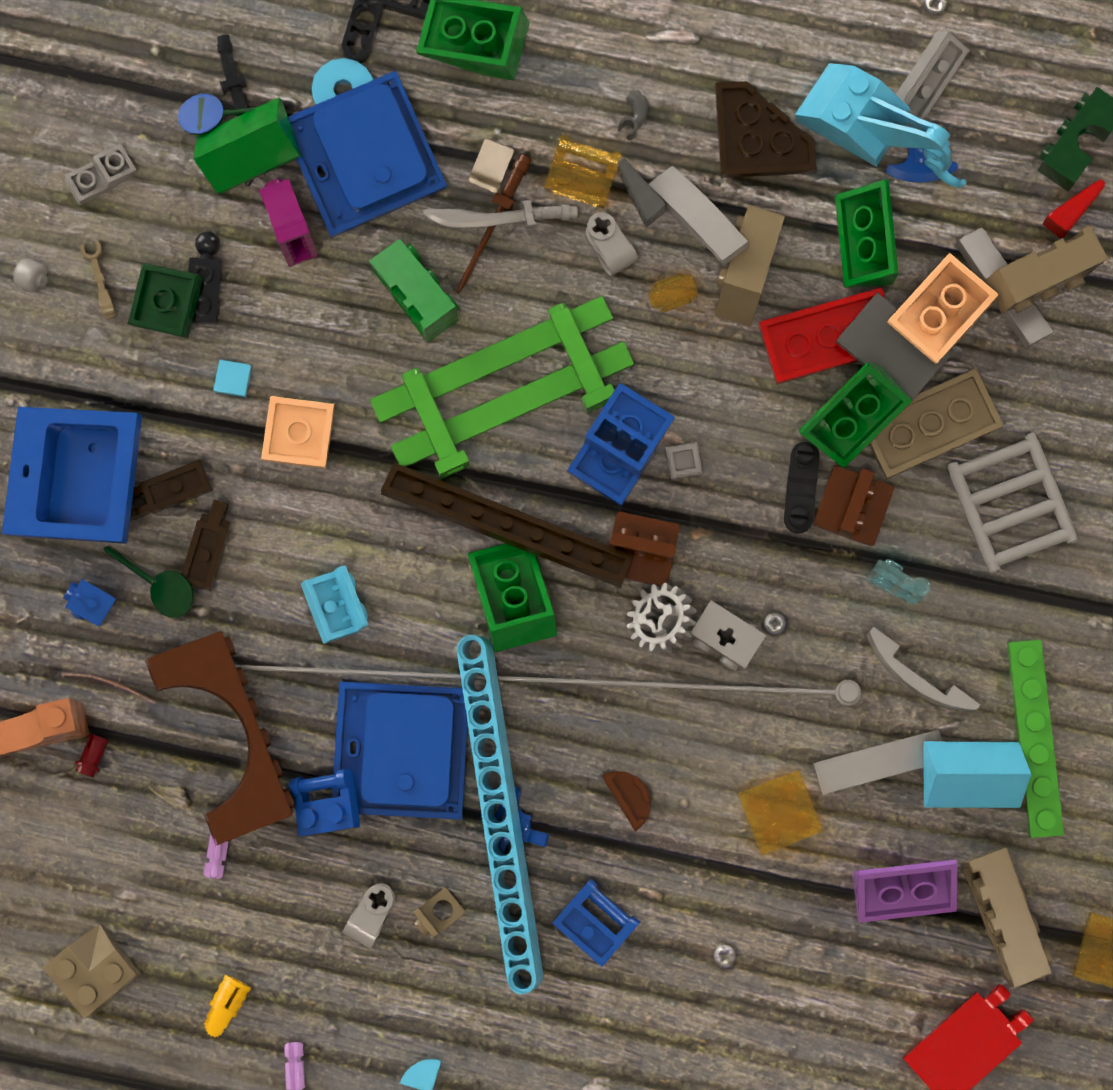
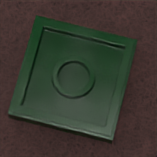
(165, 300)

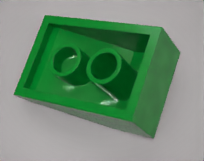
(475, 36)
(512, 596)

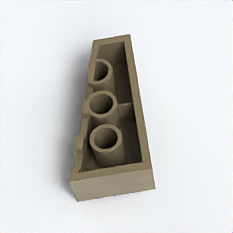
(1007, 916)

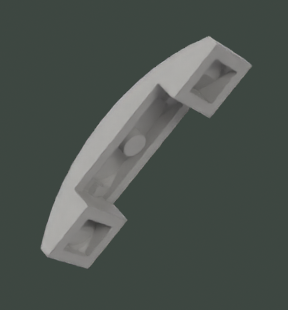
(885, 649)
(872, 763)

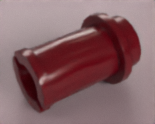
(91, 756)

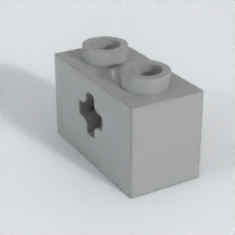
(719, 620)

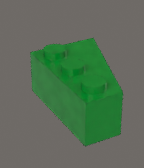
(415, 289)

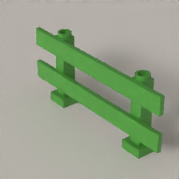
(441, 436)

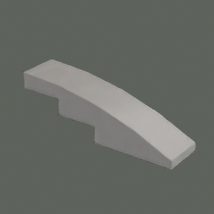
(699, 215)

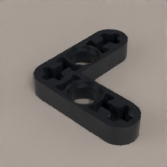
(377, 8)

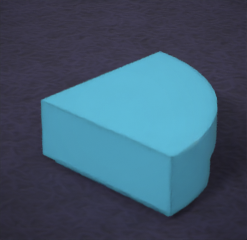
(422, 1074)

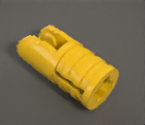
(225, 1004)

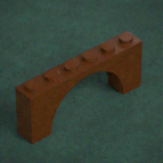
(210, 668)

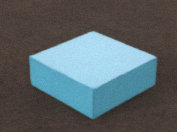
(232, 378)

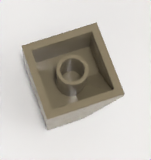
(92, 971)

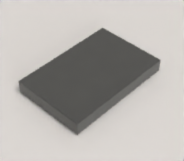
(875, 341)

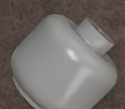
(30, 275)

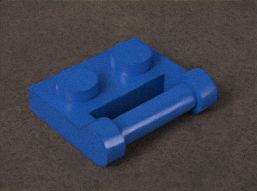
(329, 813)
(588, 931)

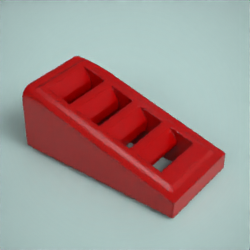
(1065, 216)

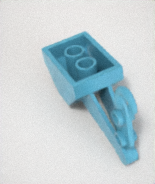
(869, 118)

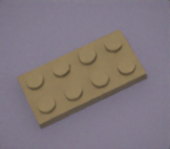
(936, 424)

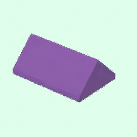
(905, 891)

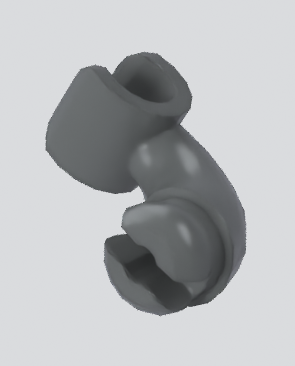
(640, 112)

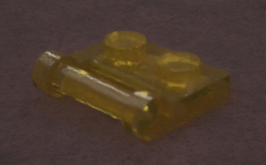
(578, 181)

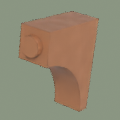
(43, 726)

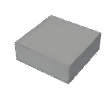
(683, 461)

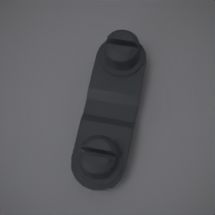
(801, 487)

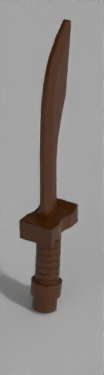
(504, 201)

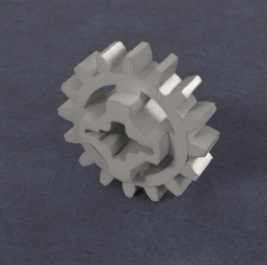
(661, 618)

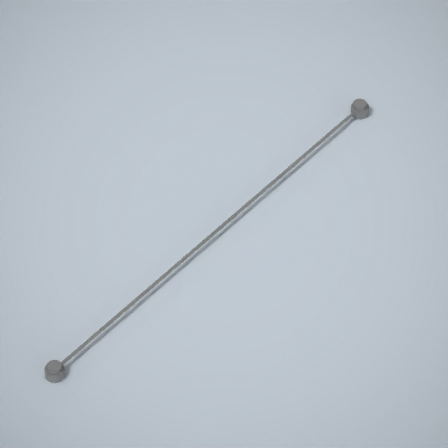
(845, 693)

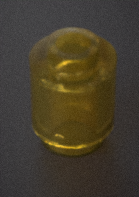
(672, 292)

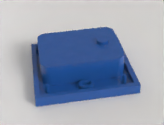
(369, 154)
(77, 477)
(406, 748)

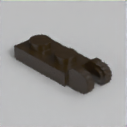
(171, 489)

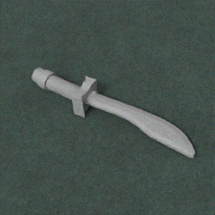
(467, 219)

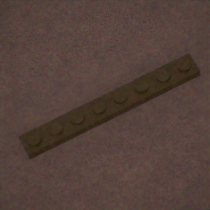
(507, 525)

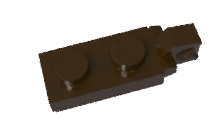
(207, 547)

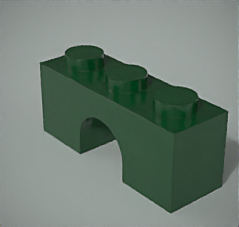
(1065, 160)

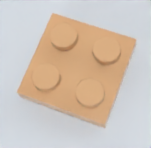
(298, 432)

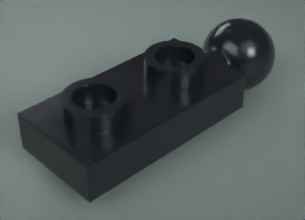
(208, 302)

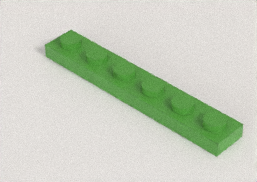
(1035, 737)

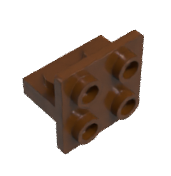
(854, 505)
(650, 543)

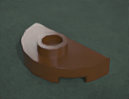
(630, 795)

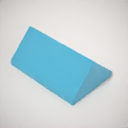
(974, 774)

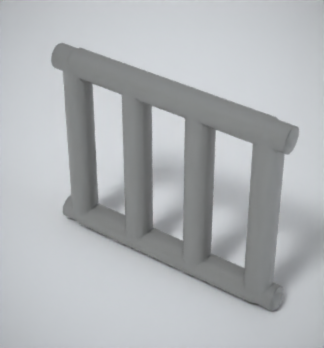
(982, 531)

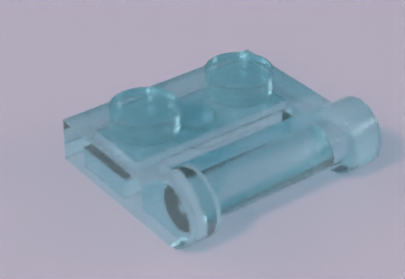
(890, 578)

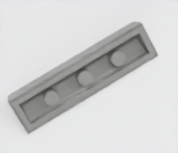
(931, 74)
(984, 261)

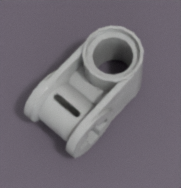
(613, 248)
(368, 919)

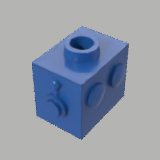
(88, 602)

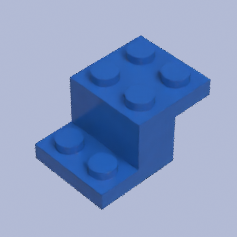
(620, 444)

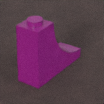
(288, 222)

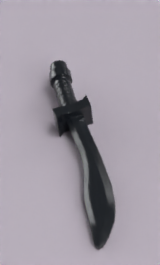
(233, 82)

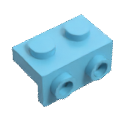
(335, 605)

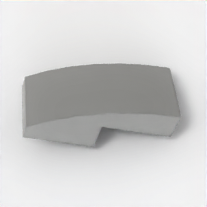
(100, 175)

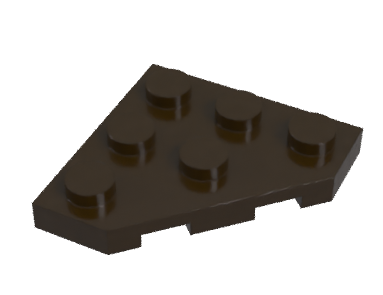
(758, 136)

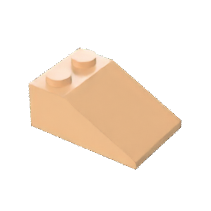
(943, 308)

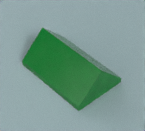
(247, 147)
(867, 236)
(856, 414)

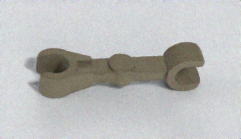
(105, 301)

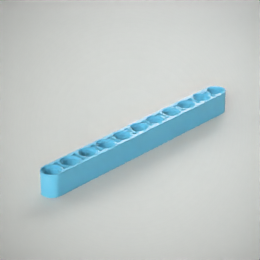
(494, 829)

